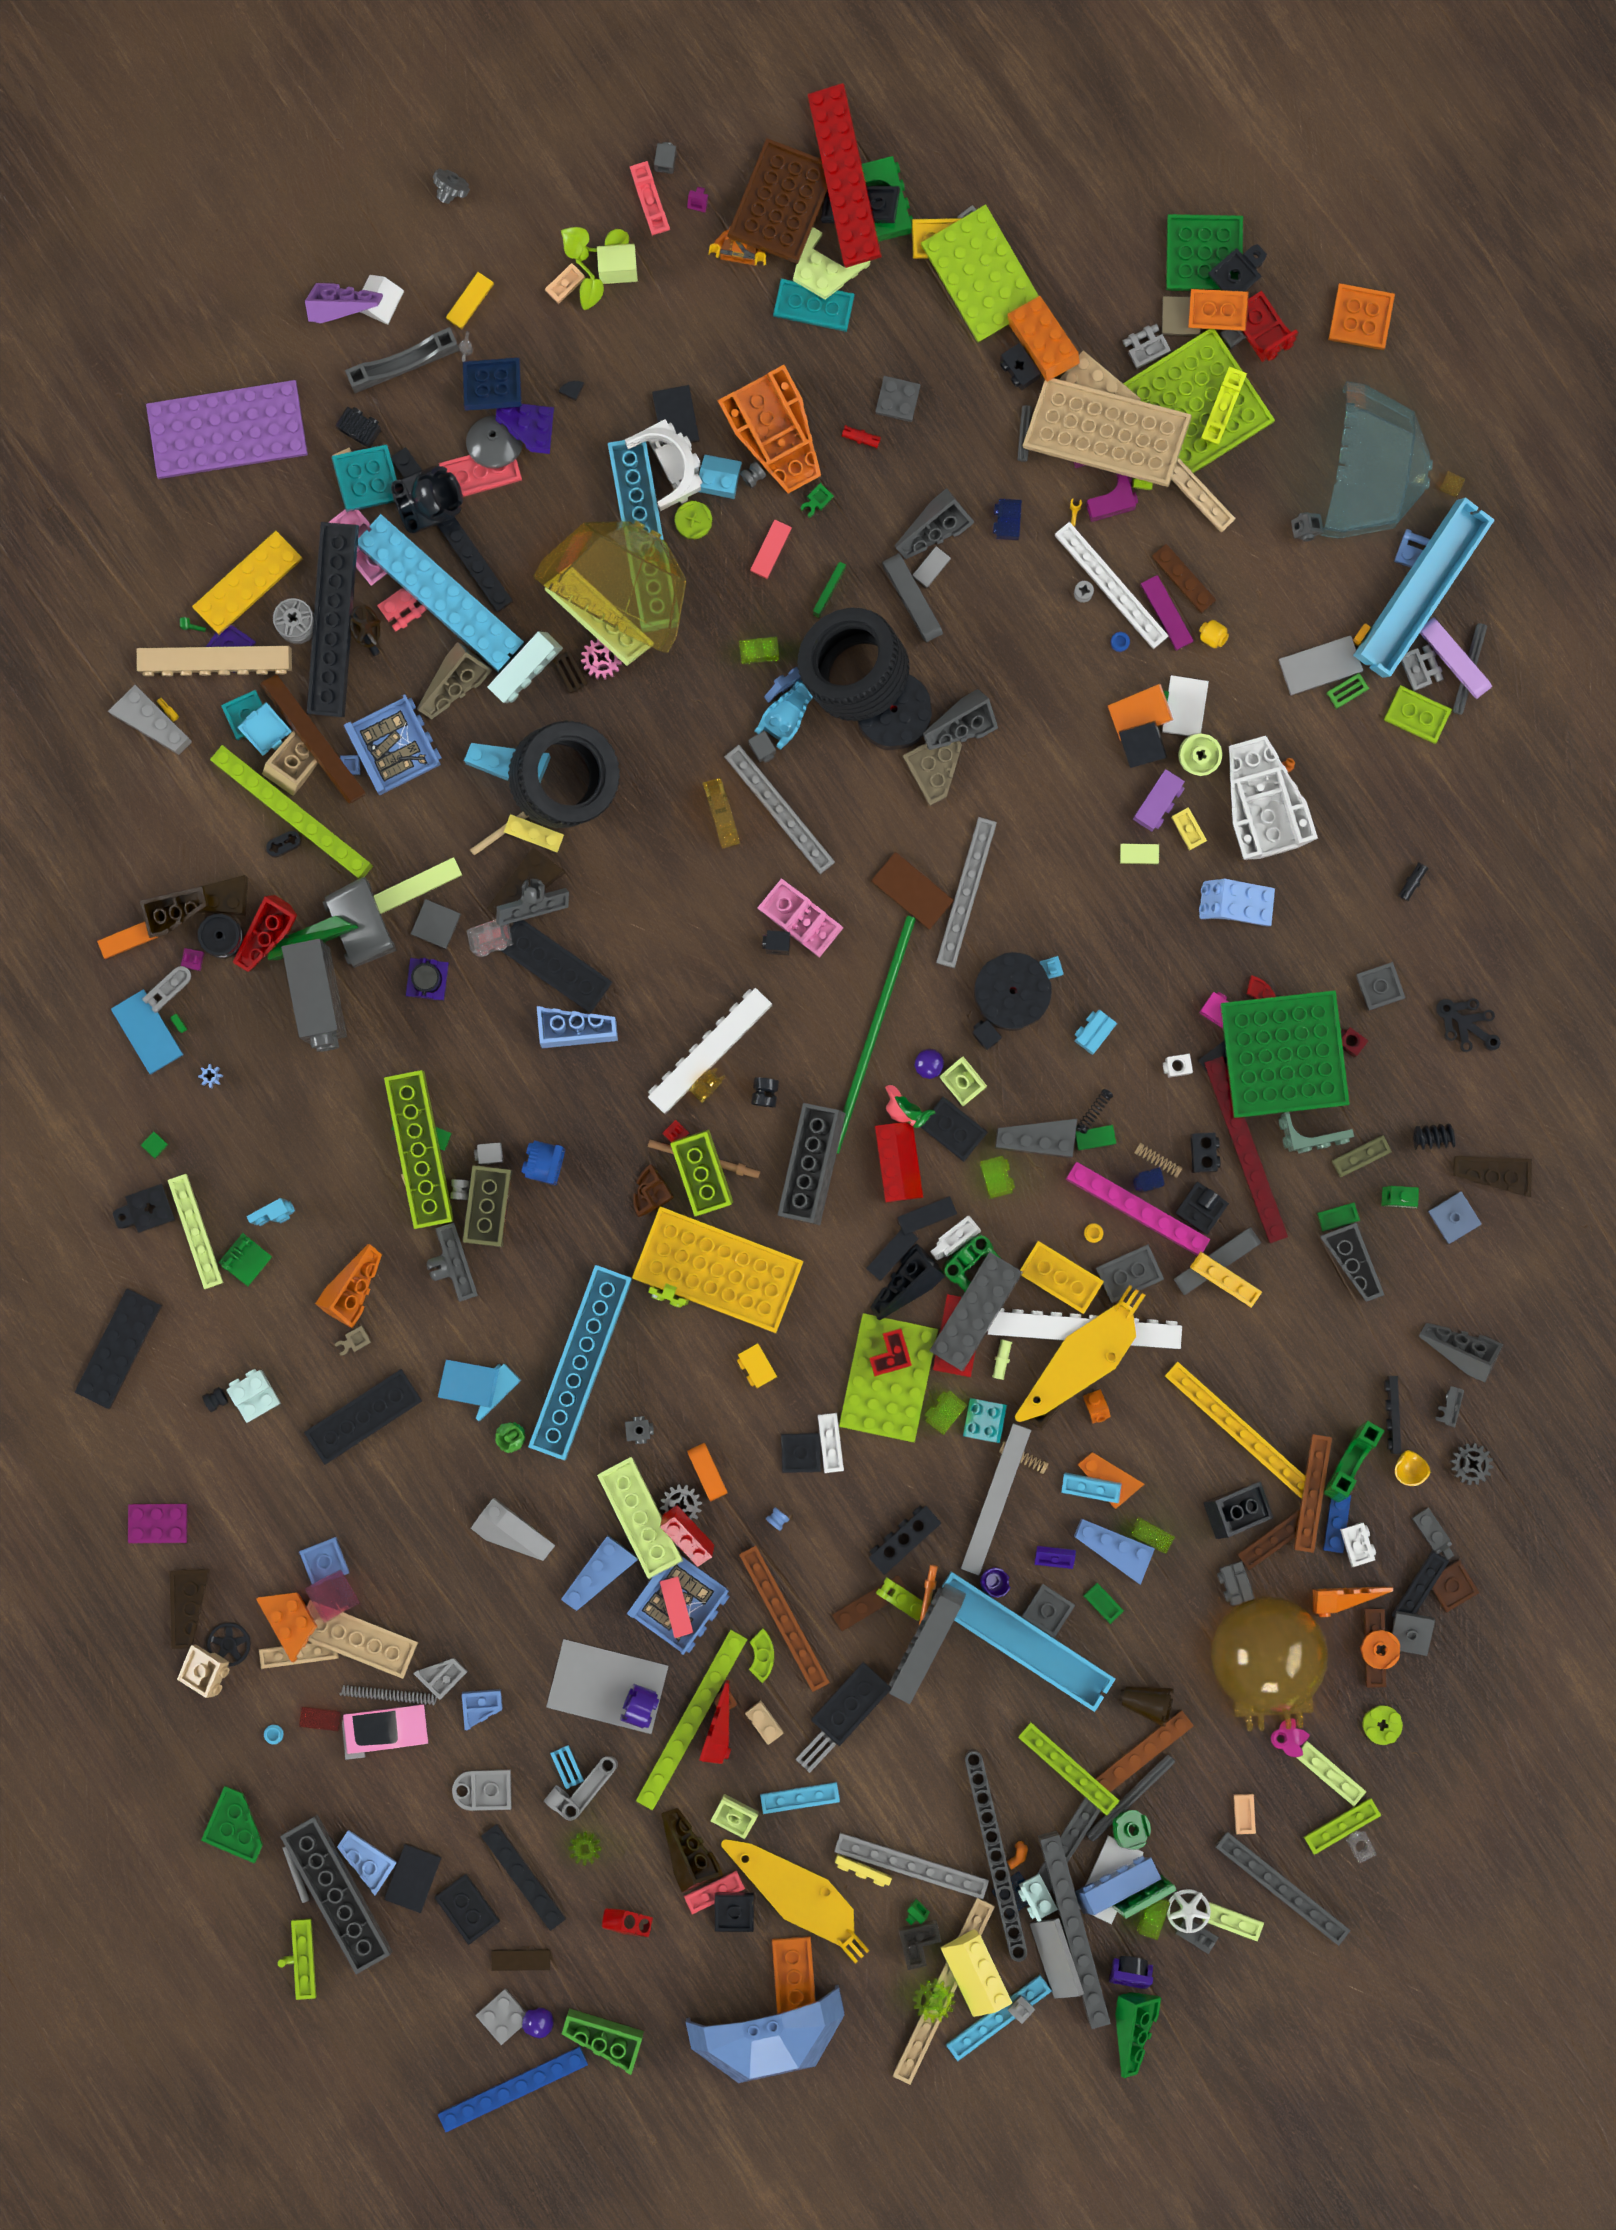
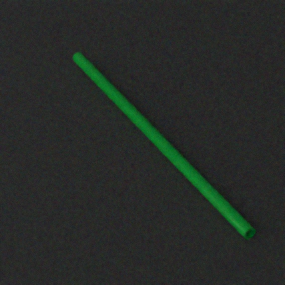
(876, 1024)

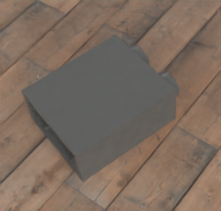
(314, 994)

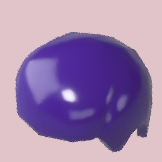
(929, 1063)
(995, 1582)
(538, 2022)

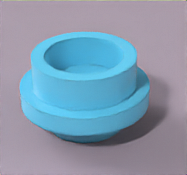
(273, 1734)

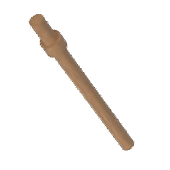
(740, 1169)

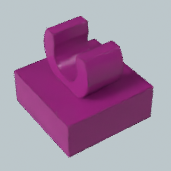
(698, 200)
(192, 959)

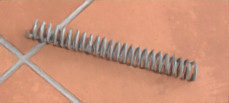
(379, 1696)

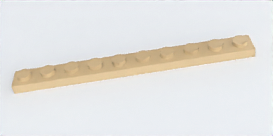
(926, 2029)

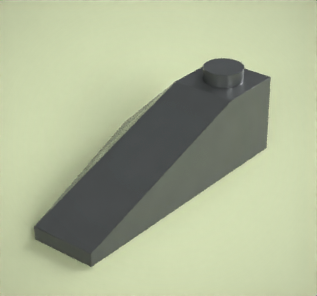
(937, 522)
(966, 719)

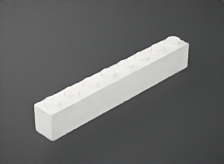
(714, 1046)

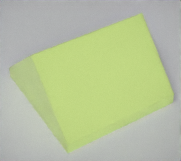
(617, 263)
(963, 1081)
(734, 1816)

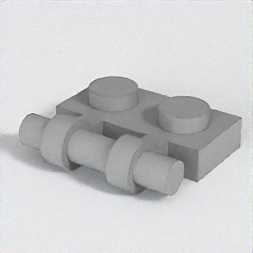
(1148, 351)
(1416, 669)

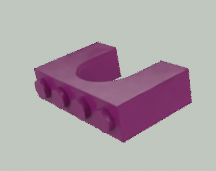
(1114, 503)

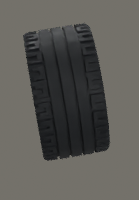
(833, 636)
(600, 762)

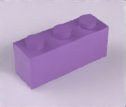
(1159, 801)

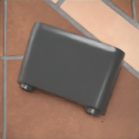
(358, 906)

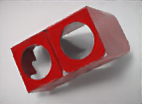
(614, 1920)

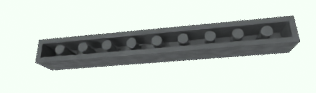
(1074, 1928)

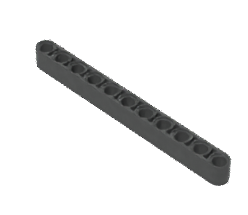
(999, 1864)

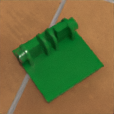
(245, 1259)

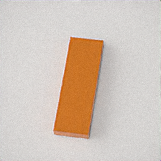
(124, 940)

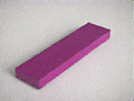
(1166, 612)

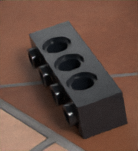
(886, 1563)

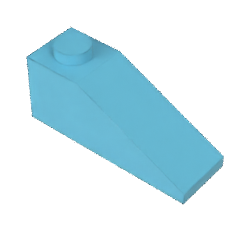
(505, 1383)

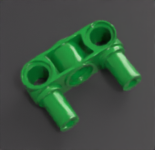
(965, 1258)

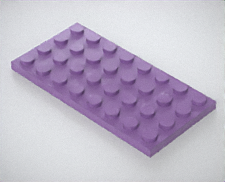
(226, 429)

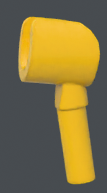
(1075, 509)

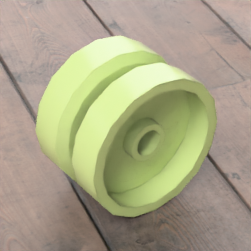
(1211, 754)

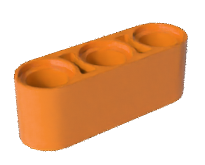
(707, 1472)

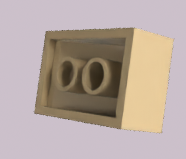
(290, 764)

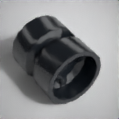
(766, 1085)

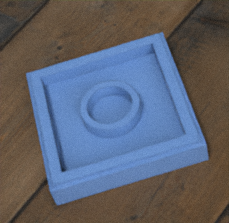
(323, 1560)

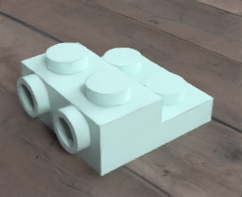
(253, 1395)

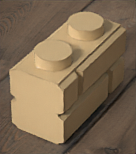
(764, 1722)

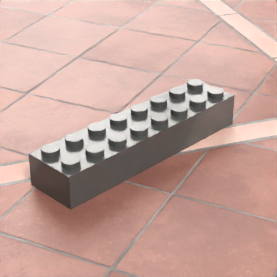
(336, 1894)

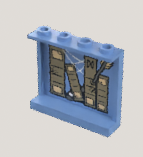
(393, 745)
(701, 1597)

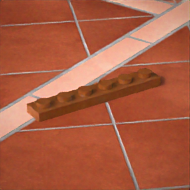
(1312, 1493)
(1144, 1751)

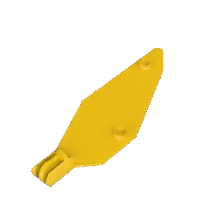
(1084, 1357)
(799, 1895)

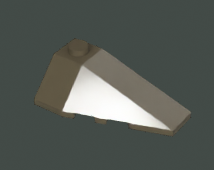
(455, 677)

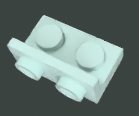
(1038, 1897)

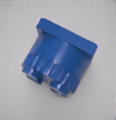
(543, 1162)

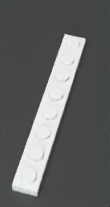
(1111, 585)

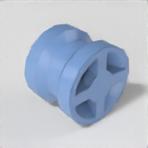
(777, 1519)

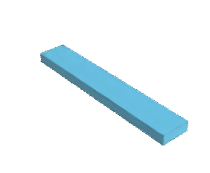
(993, 2022)

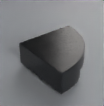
(572, 389)

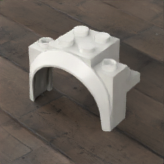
(675, 458)

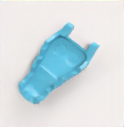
(785, 715)

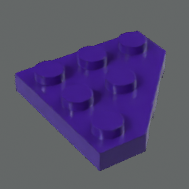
(529, 424)

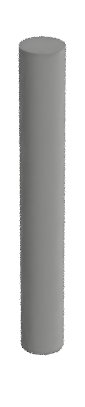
(296, 1876)

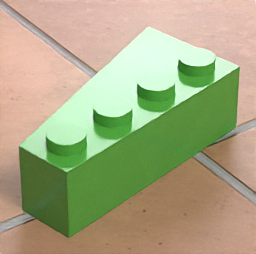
(605, 2038)

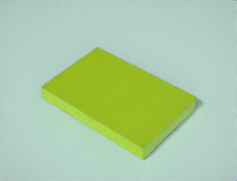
(1417, 714)

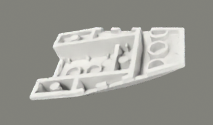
(1266, 802)

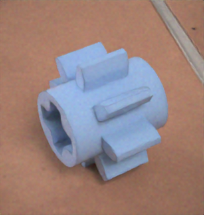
(214, 1079)

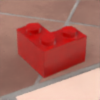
(896, 1356)

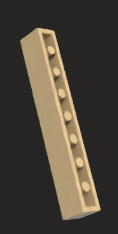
(214, 659)

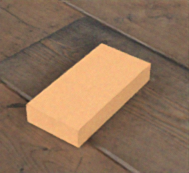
(1244, 1813)

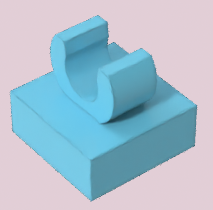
(1052, 967)

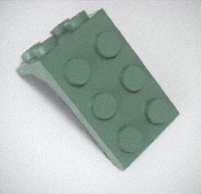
(1295, 1141)

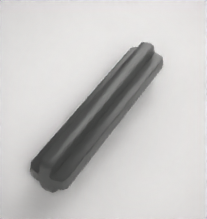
(1025, 422)

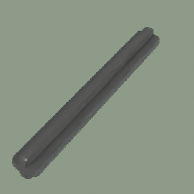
(1474, 653)

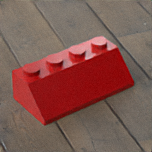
(898, 1162)

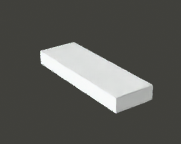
(830, 1443)

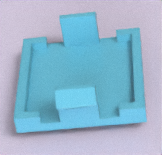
(264, 729)

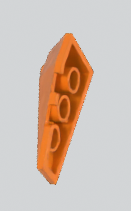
(347, 1291)
(1338, 1599)

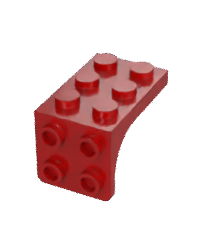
(1266, 330)

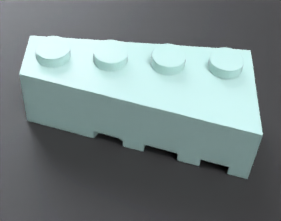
(525, 666)

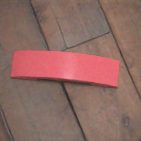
(649, 198)

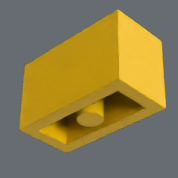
(756, 1365)

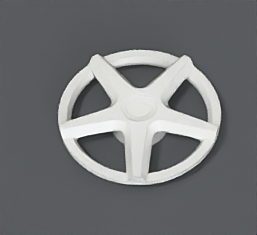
(1188, 1910)

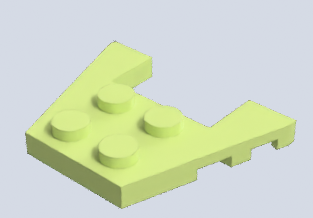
(821, 273)

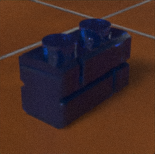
(1149, 1180)

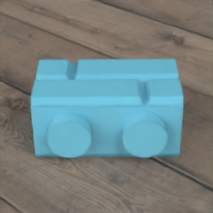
(1095, 1031)

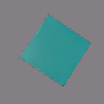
(239, 709)

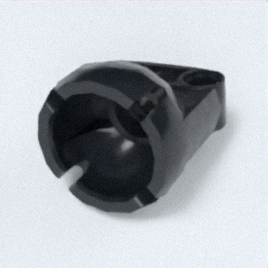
(427, 498)

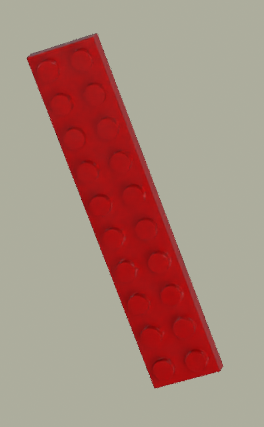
(844, 175)

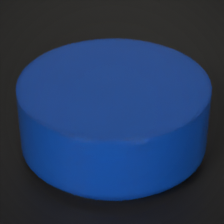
(1120, 641)

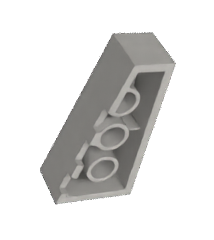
(143, 715)

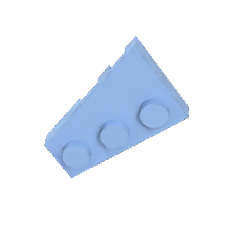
(367, 1860)

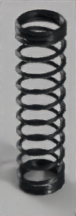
(1106, 1094)

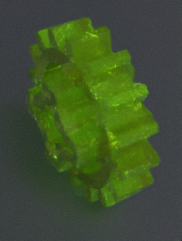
(941, 1993)

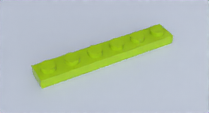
(1068, 1769)

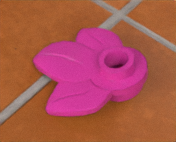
(1292, 1738)

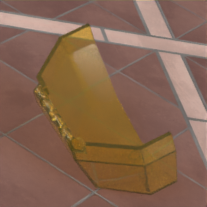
(619, 574)

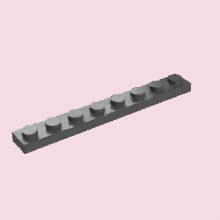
(1282, 1888)

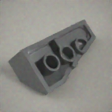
(1469, 1353)

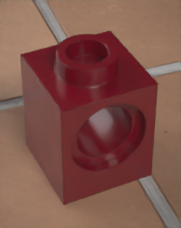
(1360, 1042)

